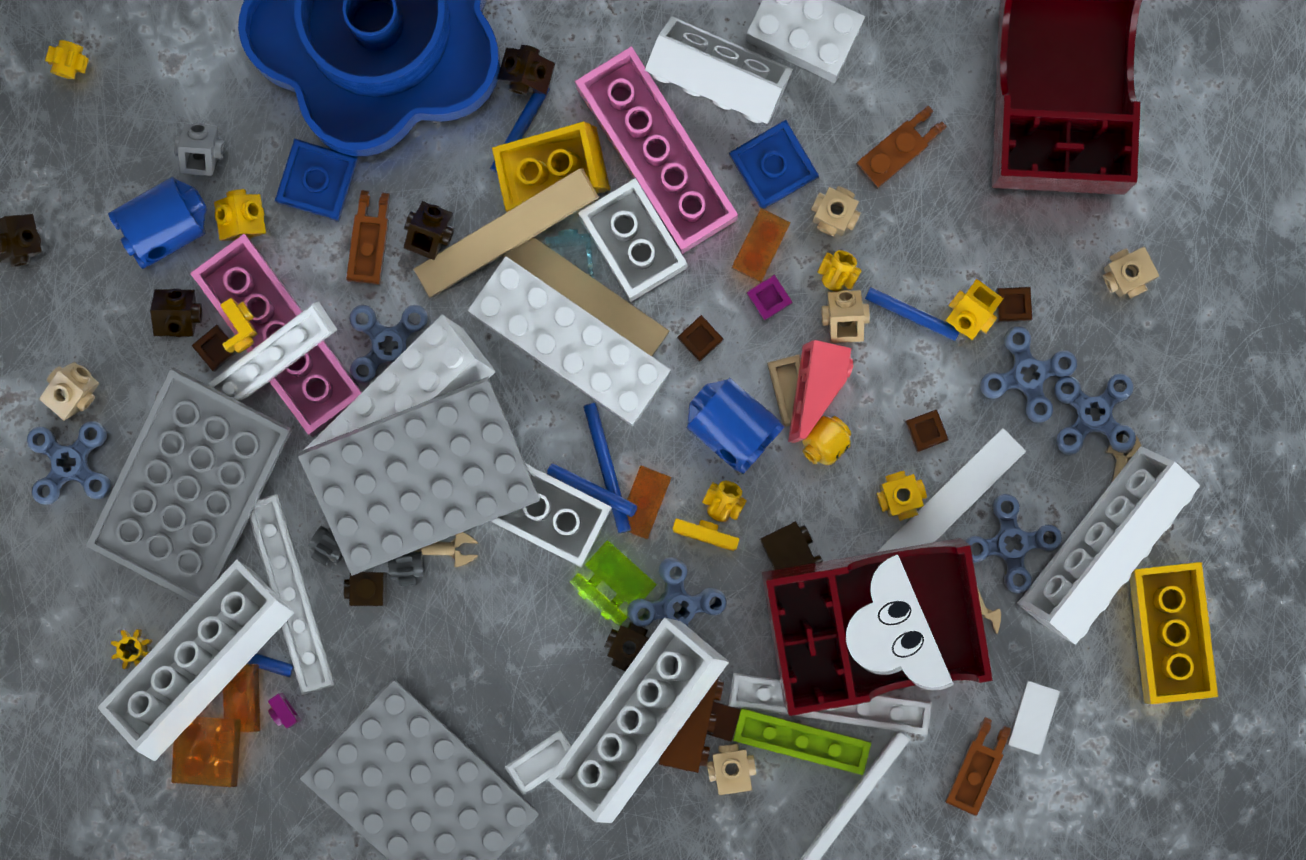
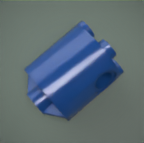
(160, 221)
(732, 423)

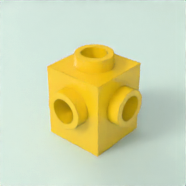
(239, 215)
(974, 309)
(888, 497)

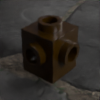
(526, 70)
(428, 230)
(18, 239)
(175, 312)
(616, 640)

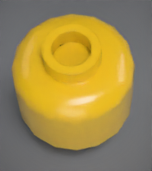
(827, 441)

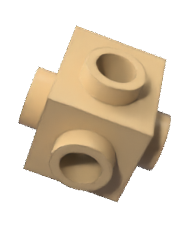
(831, 223)
(1139, 266)
(845, 316)
(69, 390)
(735, 782)

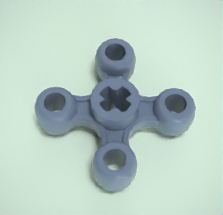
(378, 334)
(1042, 370)
(1105, 405)
(57, 454)
(1027, 541)
(676, 593)

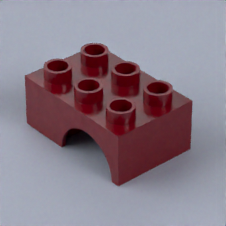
(1066, 96)
(816, 601)

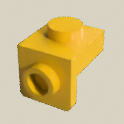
(240, 317)

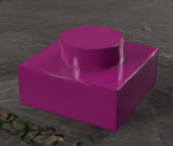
(769, 297)
(282, 711)

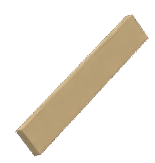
(506, 232)
(589, 294)

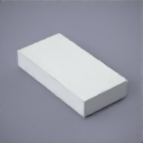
(1033, 717)
(538, 762)

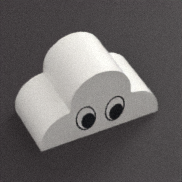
(895, 633)

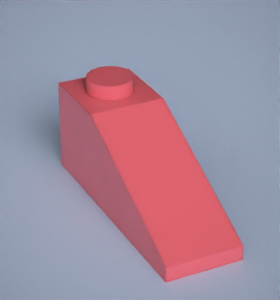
(820, 377)

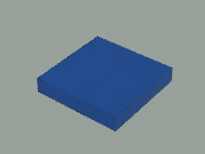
(773, 165)
(316, 180)

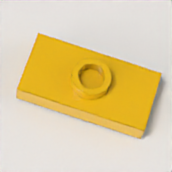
(707, 533)

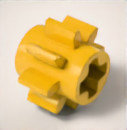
(66, 59)
(839, 270)
(724, 501)
(123, 653)

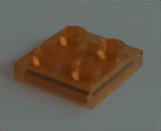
(207, 752)

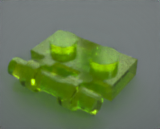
(619, 575)

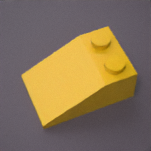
(543, 159)

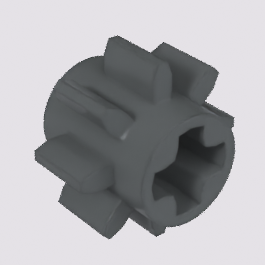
(325, 547)
(407, 568)

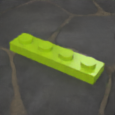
(802, 741)

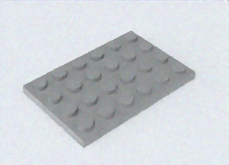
(419, 476)
(188, 486)
(416, 785)

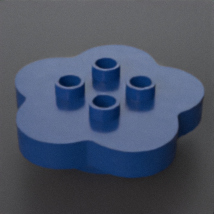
(373, 64)

